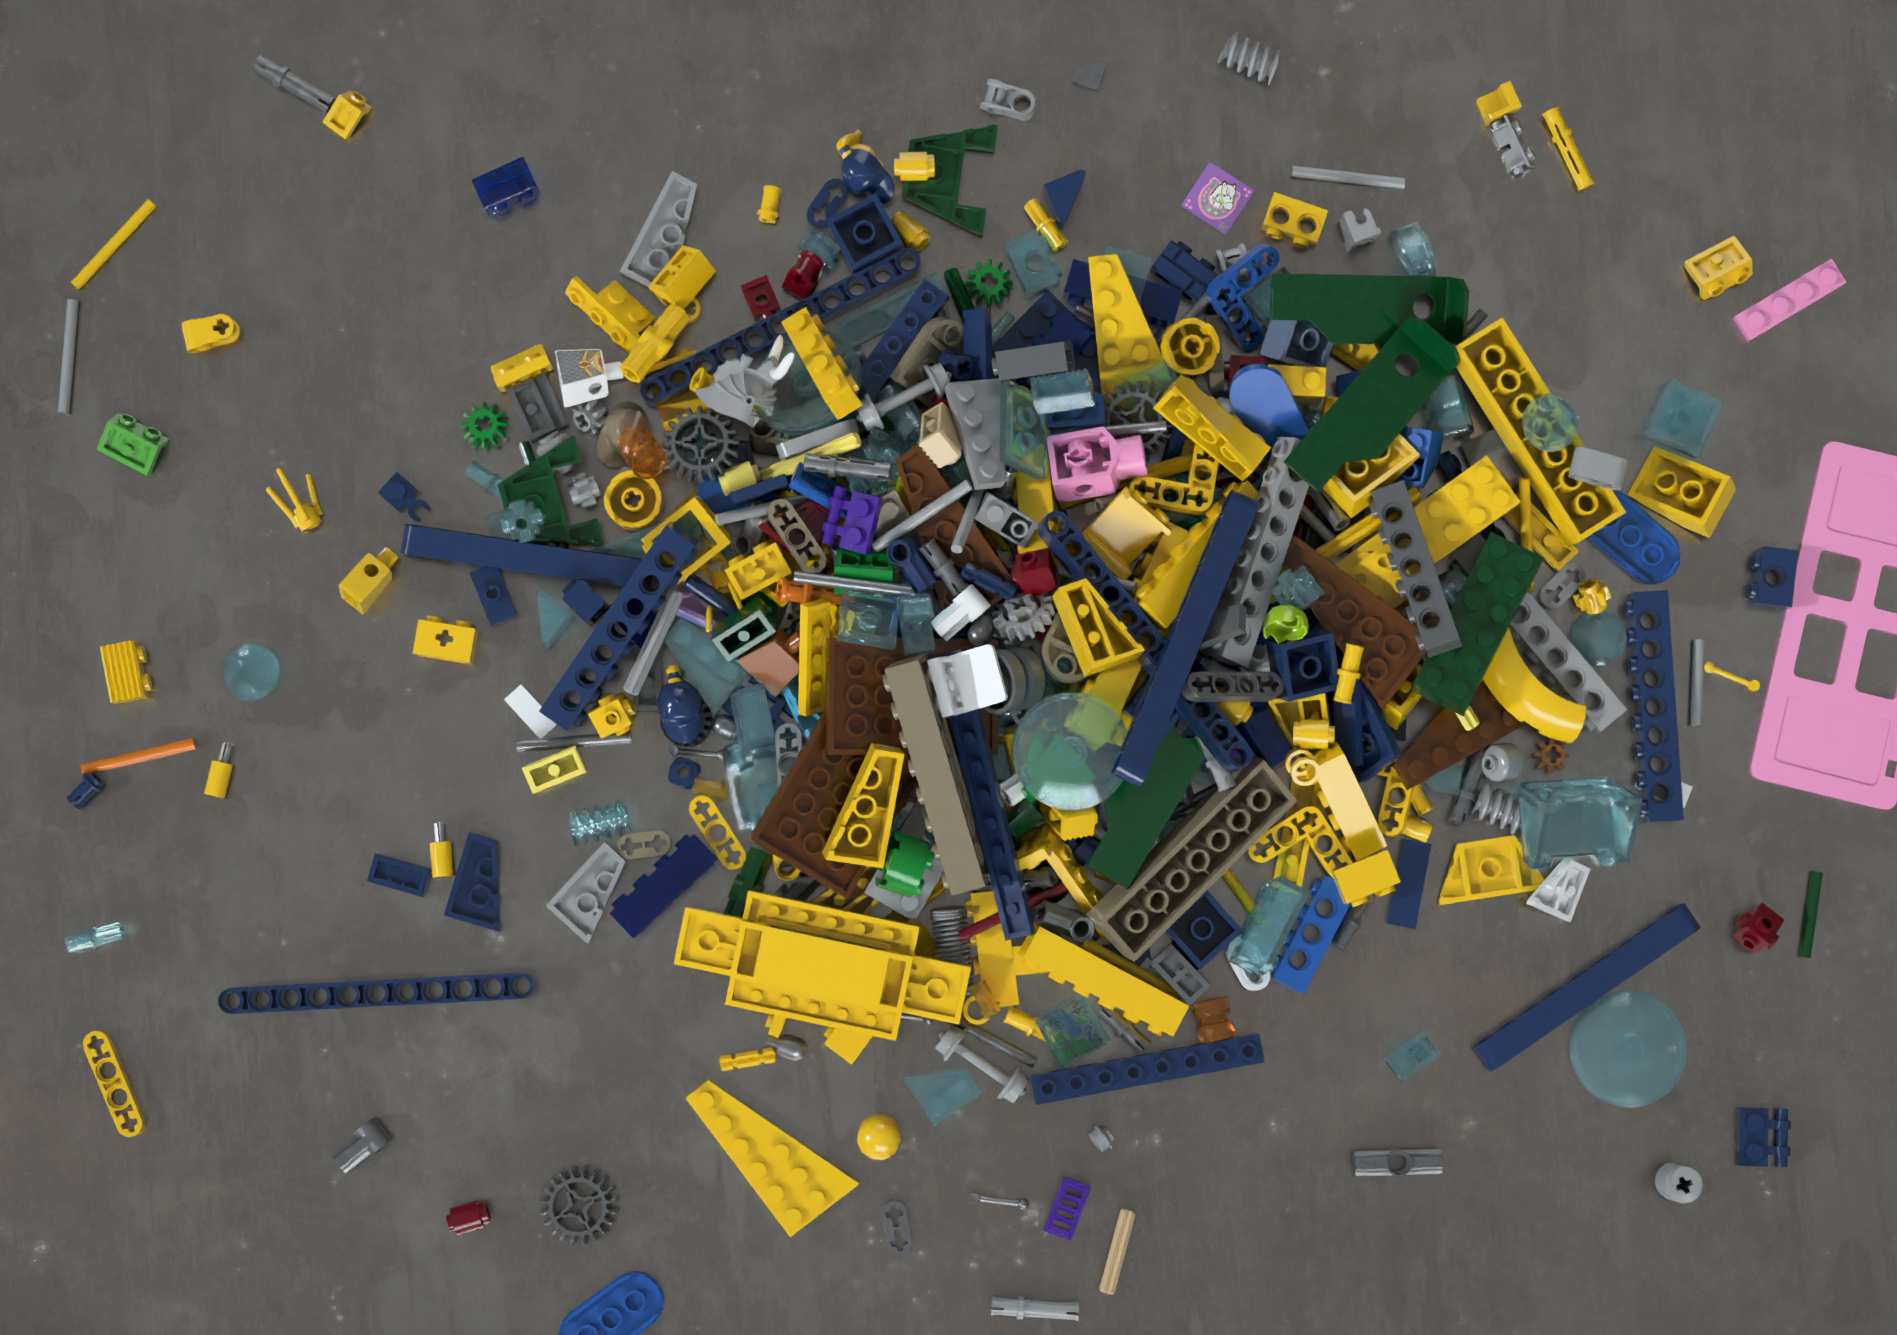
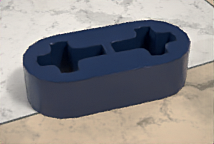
(822, 199)

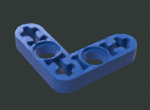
(1234, 289)

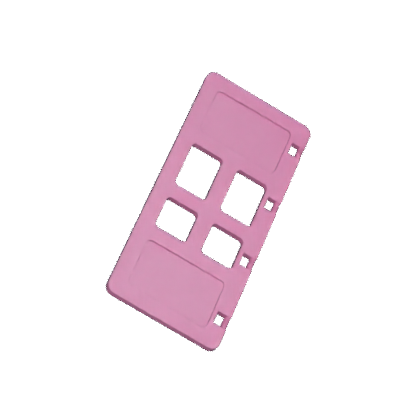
(1818, 732)

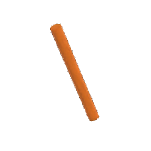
(138, 756)

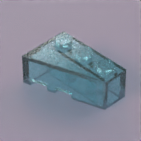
(1268, 926)

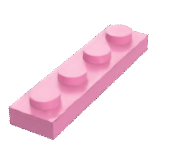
(1789, 300)

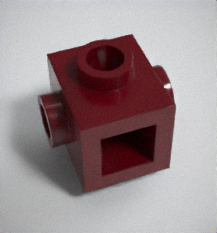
(1758, 928)

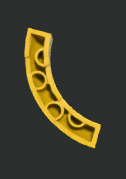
(1529, 699)

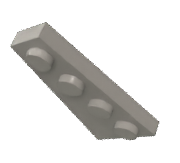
(662, 231)
(977, 421)

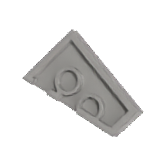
(586, 892)

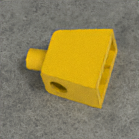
(362, 590)

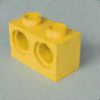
(1296, 212)

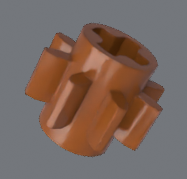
(1545, 761)

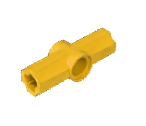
(654, 343)

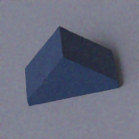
(1062, 195)

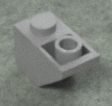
(1005, 519)

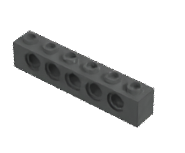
(1397, 499)

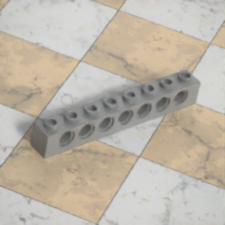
(1262, 552)
(1608, 705)

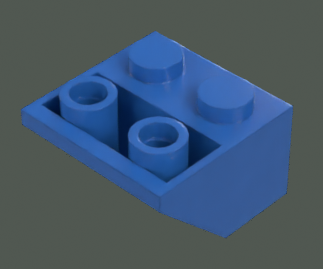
(1428, 445)

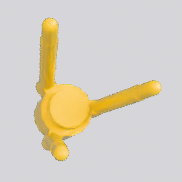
(305, 515)
(723, 584)

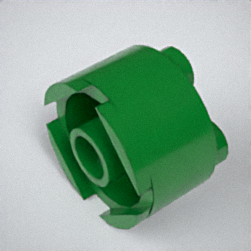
(905, 865)

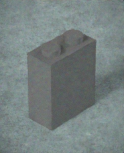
(1034, 360)

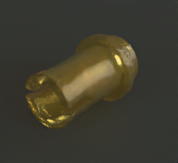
(711, 788)
(985, 999)

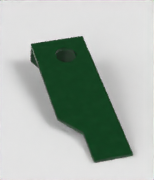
(1368, 306)
(1375, 404)
(1141, 812)

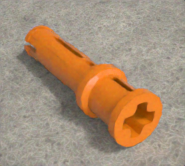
(804, 593)

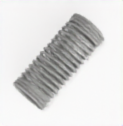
(947, 913)

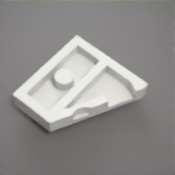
(1561, 890)

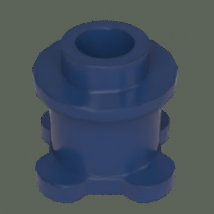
(693, 768)

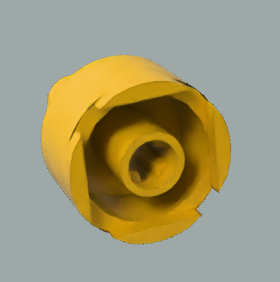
(618, 495)

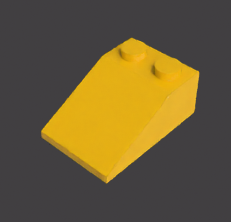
(1355, 480)
(1683, 491)

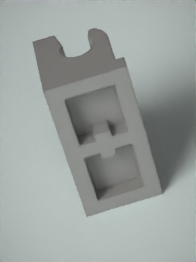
(1357, 233)

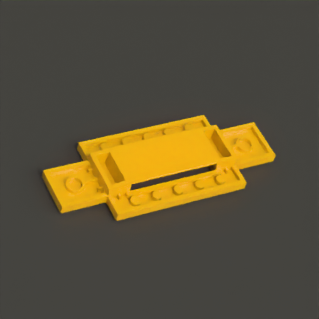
(818, 976)

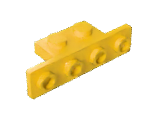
(613, 311)

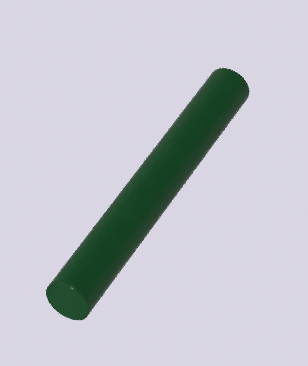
(1811, 914)

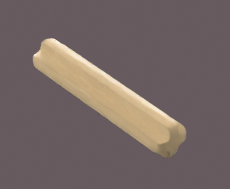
(1117, 1251)

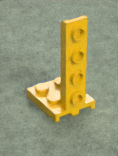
(1044, 844)

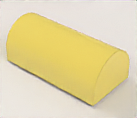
(554, 769)

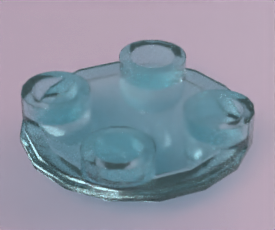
(1550, 423)
(1599, 637)
(251, 672)

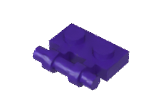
(859, 523)

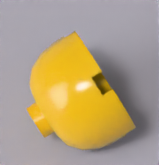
(1190, 346)

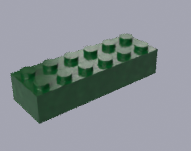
(1482, 620)

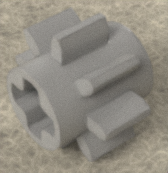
(590, 415)
(584, 490)

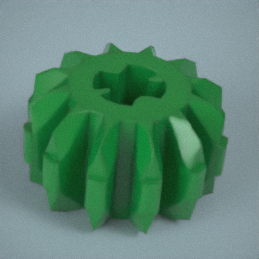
(981, 289)
(482, 416)

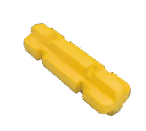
(748, 1059)

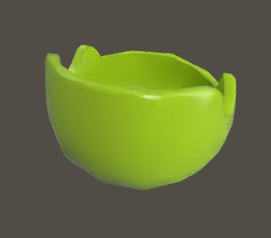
(1285, 623)

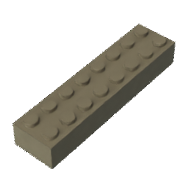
(938, 775)
(1192, 858)

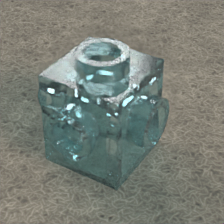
(521, 509)
(1297, 588)

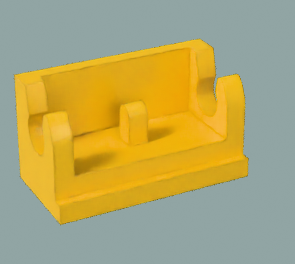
(682, 277)

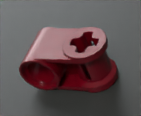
(803, 277)

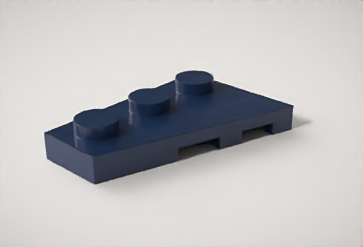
(475, 886)

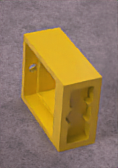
(707, 519)

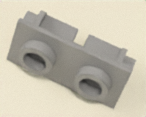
(1520, 153)

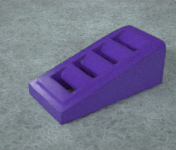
(1075, 1185)

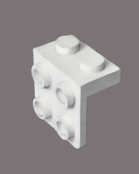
(967, 680)

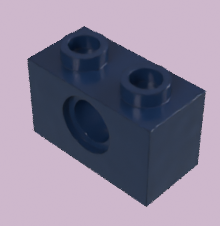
(1784, 564)

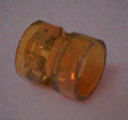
(641, 452)
(1213, 1020)

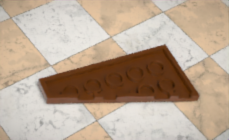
(924, 485)
(1360, 619)
(1448, 742)

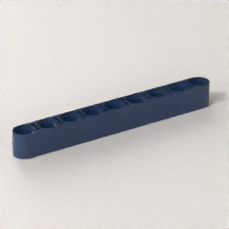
(518, 556)
(1587, 987)

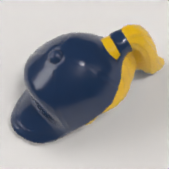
(862, 169)
(679, 707)

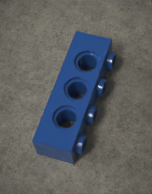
(1300, 977)

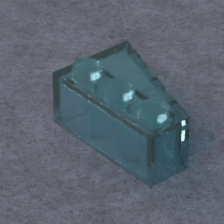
(705, 664)

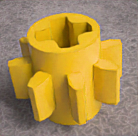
(1592, 596)

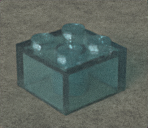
(1682, 418)

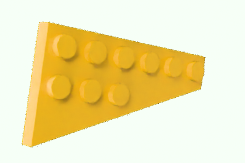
(1121, 329)
(779, 1168)

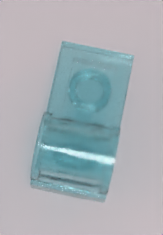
(915, 623)

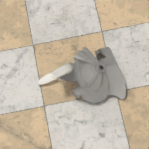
(741, 387)

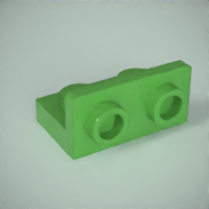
(132, 443)

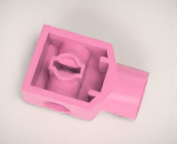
(1093, 463)

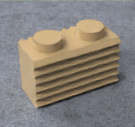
(940, 436)

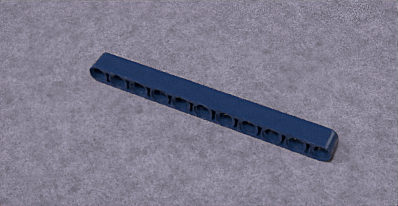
(765, 327)
(1142, 626)
(1184, 638)
(364, 989)

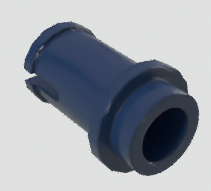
(86, 789)

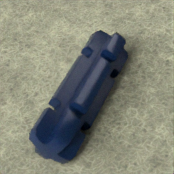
(988, 581)

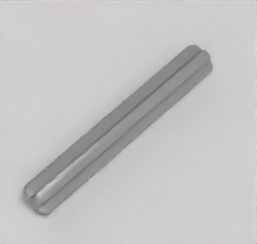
(653, 642)

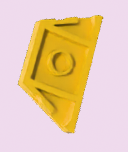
(1487, 870)

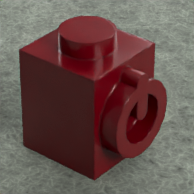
(1035, 572)

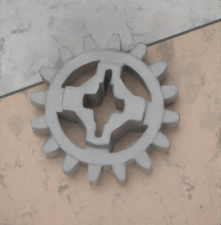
(1023, 615)

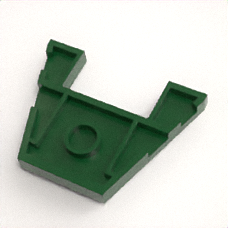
(941, 192)
(538, 484)

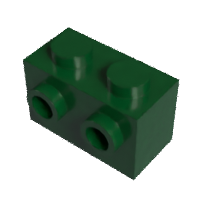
(744, 629)

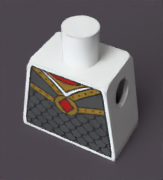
(584, 375)

